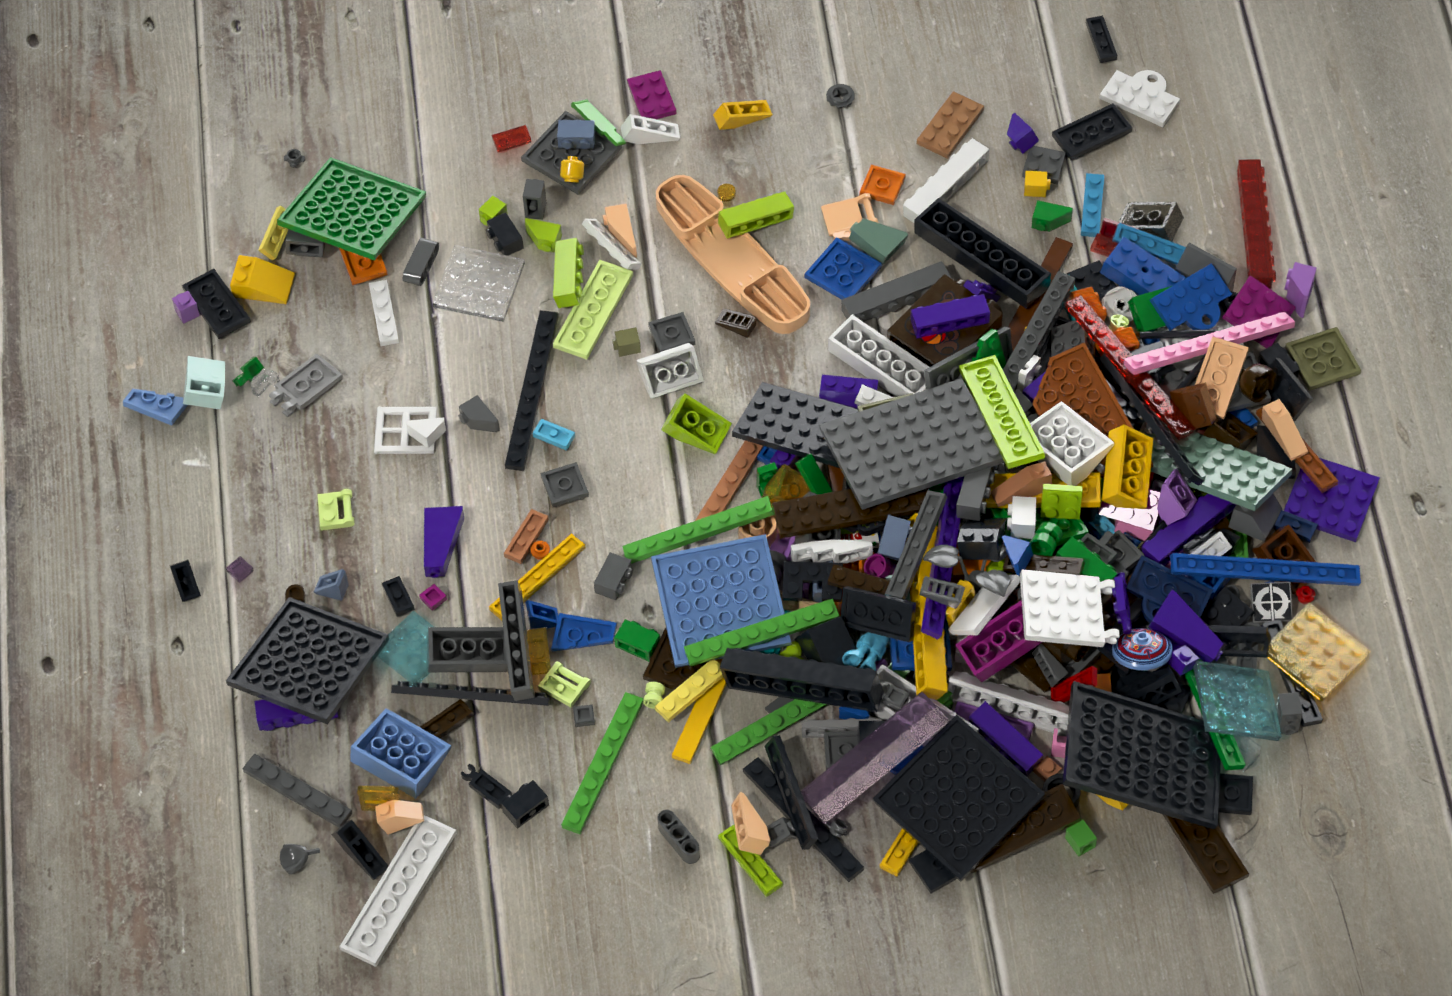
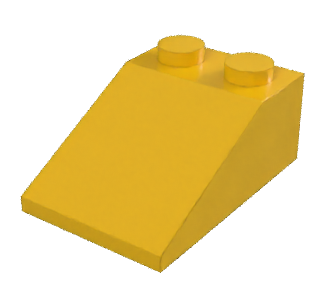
(261, 280)

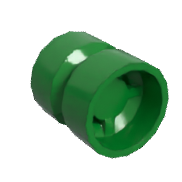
(1046, 539)

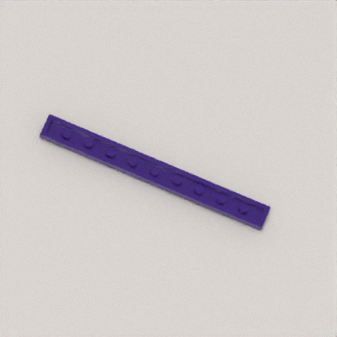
(946, 535)

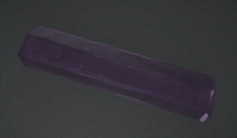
(873, 757)

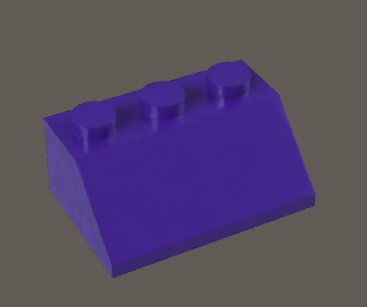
(843, 389)

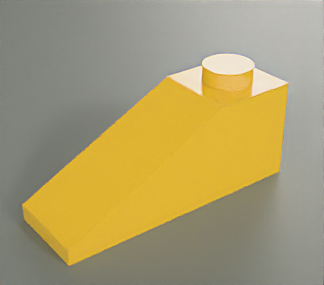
(737, 114)

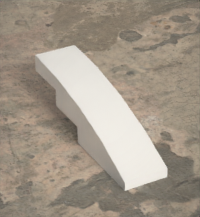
(837, 550)

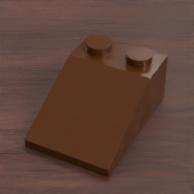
(1284, 545)

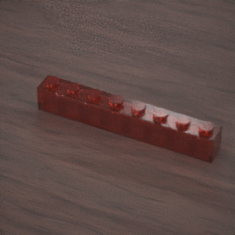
(1254, 221)

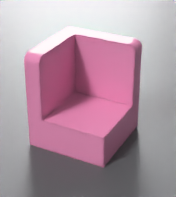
(1058, 745)

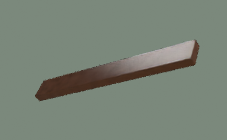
(1053, 263)

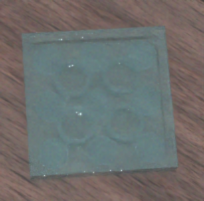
(408, 648)

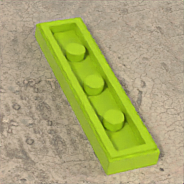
(752, 863)

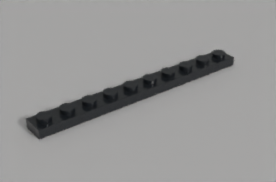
(531, 391)
(1153, 423)

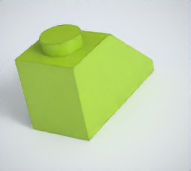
(543, 234)

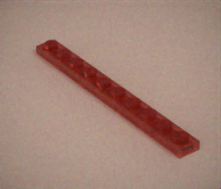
(1142, 382)

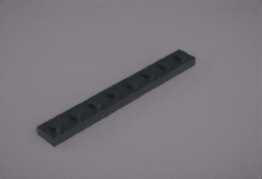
(462, 692)
(827, 843)

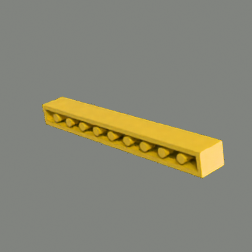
(928, 651)

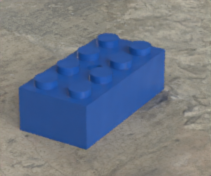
(1138, 269)

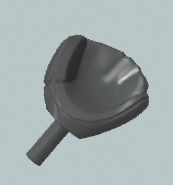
(294, 857)

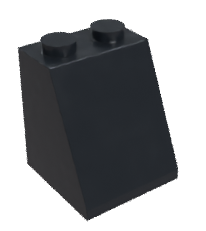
(826, 642)

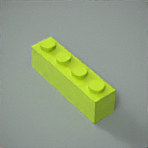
(755, 214)
(568, 272)

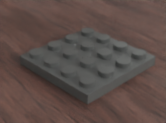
(547, 157)

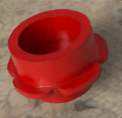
(1305, 599)

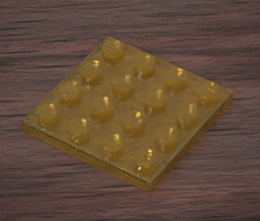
(1316, 652)

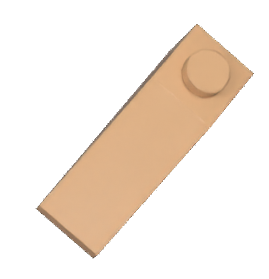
(620, 227)
(1283, 429)
(749, 827)

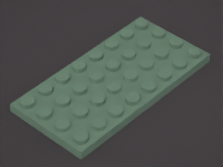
(1225, 469)

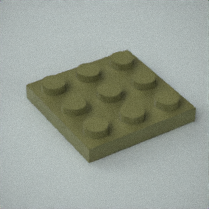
(1323, 358)

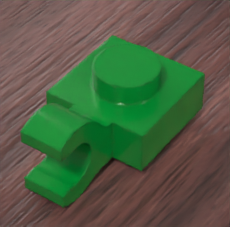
(249, 369)

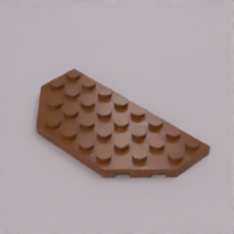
(1082, 387)

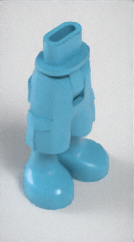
(872, 645)

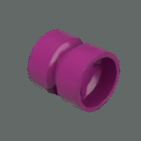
(879, 566)

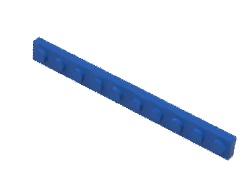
(1265, 569)

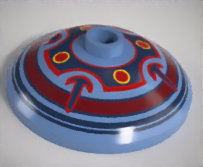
(1142, 649)

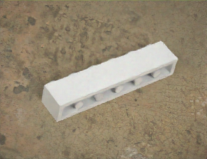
(948, 178)

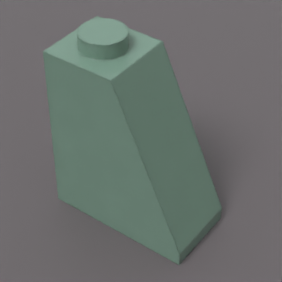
(877, 239)

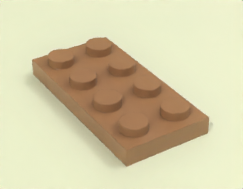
(950, 124)

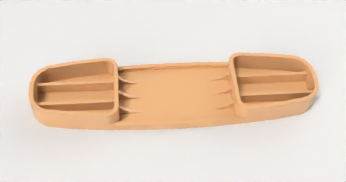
(734, 262)

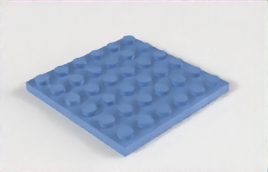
(716, 592)

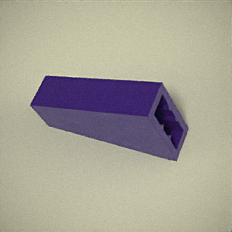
(440, 537)
(1184, 627)

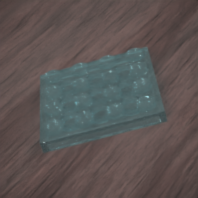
(1237, 701)

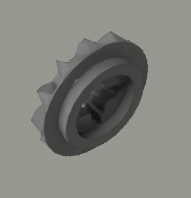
(845, 91)

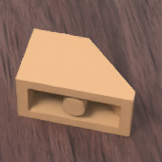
(398, 815)

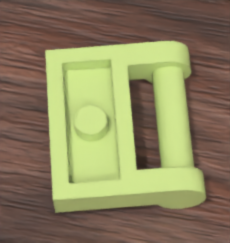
(329, 510)
(562, 689)

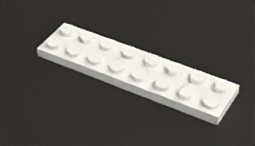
(398, 890)

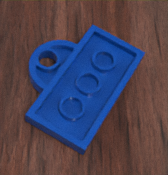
(1192, 300)

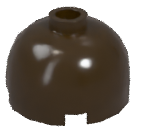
(1256, 381)

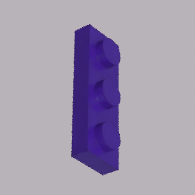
(981, 288)

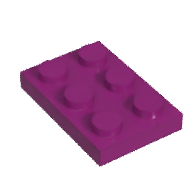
(651, 95)

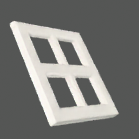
(403, 448)

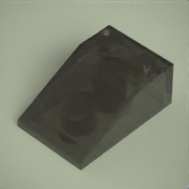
(1155, 218)

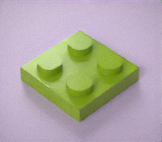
(1061, 501)

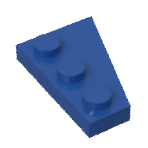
(581, 632)

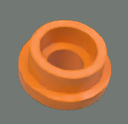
(540, 554)

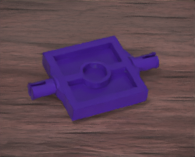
(1121, 603)

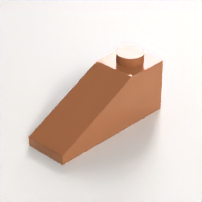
(1024, 484)

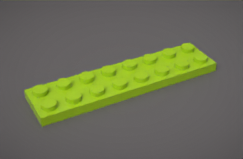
(1002, 412)

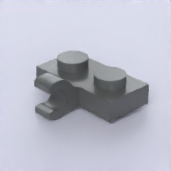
(1101, 546)

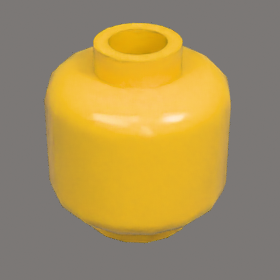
(572, 169)

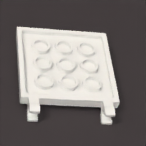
(1065, 608)

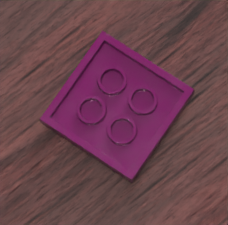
(1254, 303)

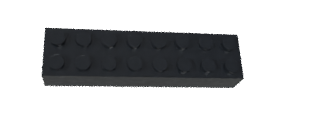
(982, 253)
(802, 679)

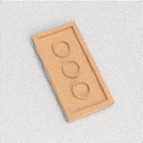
(1221, 372)

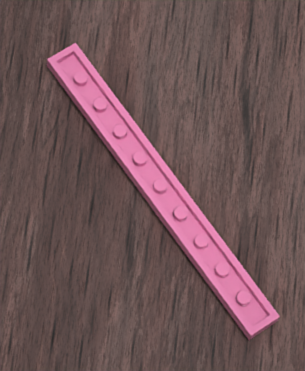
(1199, 345)

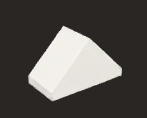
(426, 430)

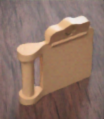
(843, 214)

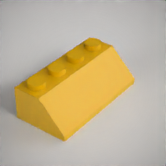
(1127, 468)

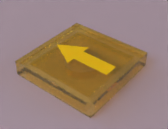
(376, 795)

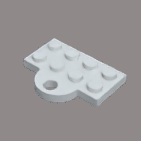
(1141, 96)

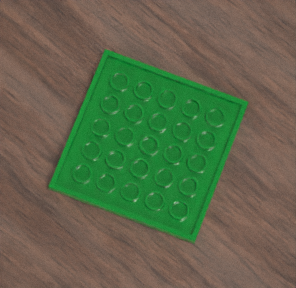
(352, 208)

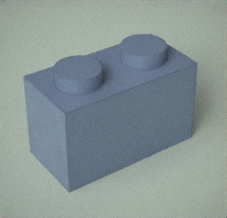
(576, 134)
(894, 537)

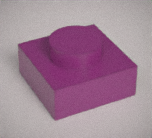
(433, 597)

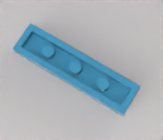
(1092, 205)
(1152, 244)

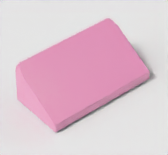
(1135, 531)

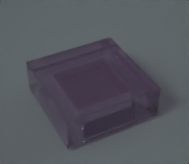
(239, 569)

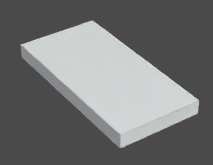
(981, 610)

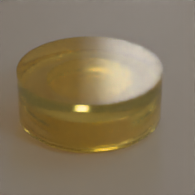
(726, 192)

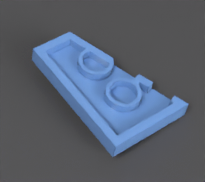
(160, 407)

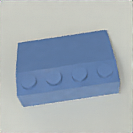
(399, 753)

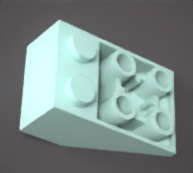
(204, 382)

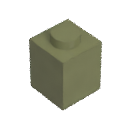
(627, 342)

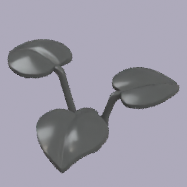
(994, 580)

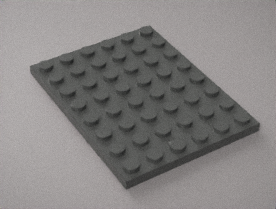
(911, 443)

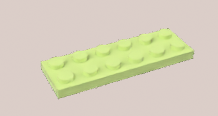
(596, 306)

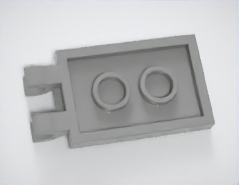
(305, 384)

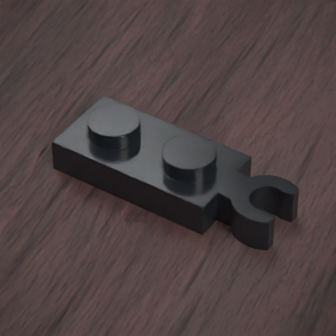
(486, 786)

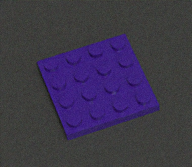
(1339, 509)

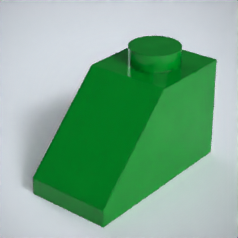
(1050, 216)

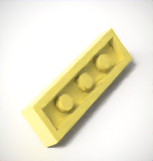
(689, 690)

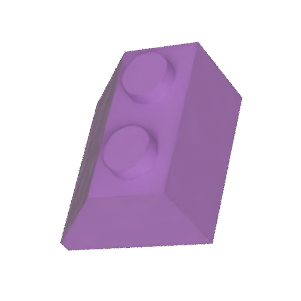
(1299, 286)
(1175, 498)

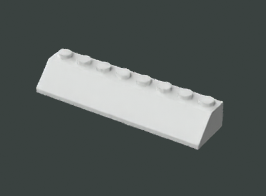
(1010, 702)

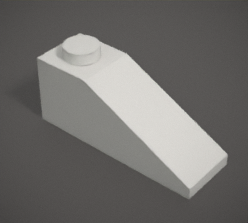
(647, 130)

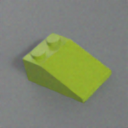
(696, 424)

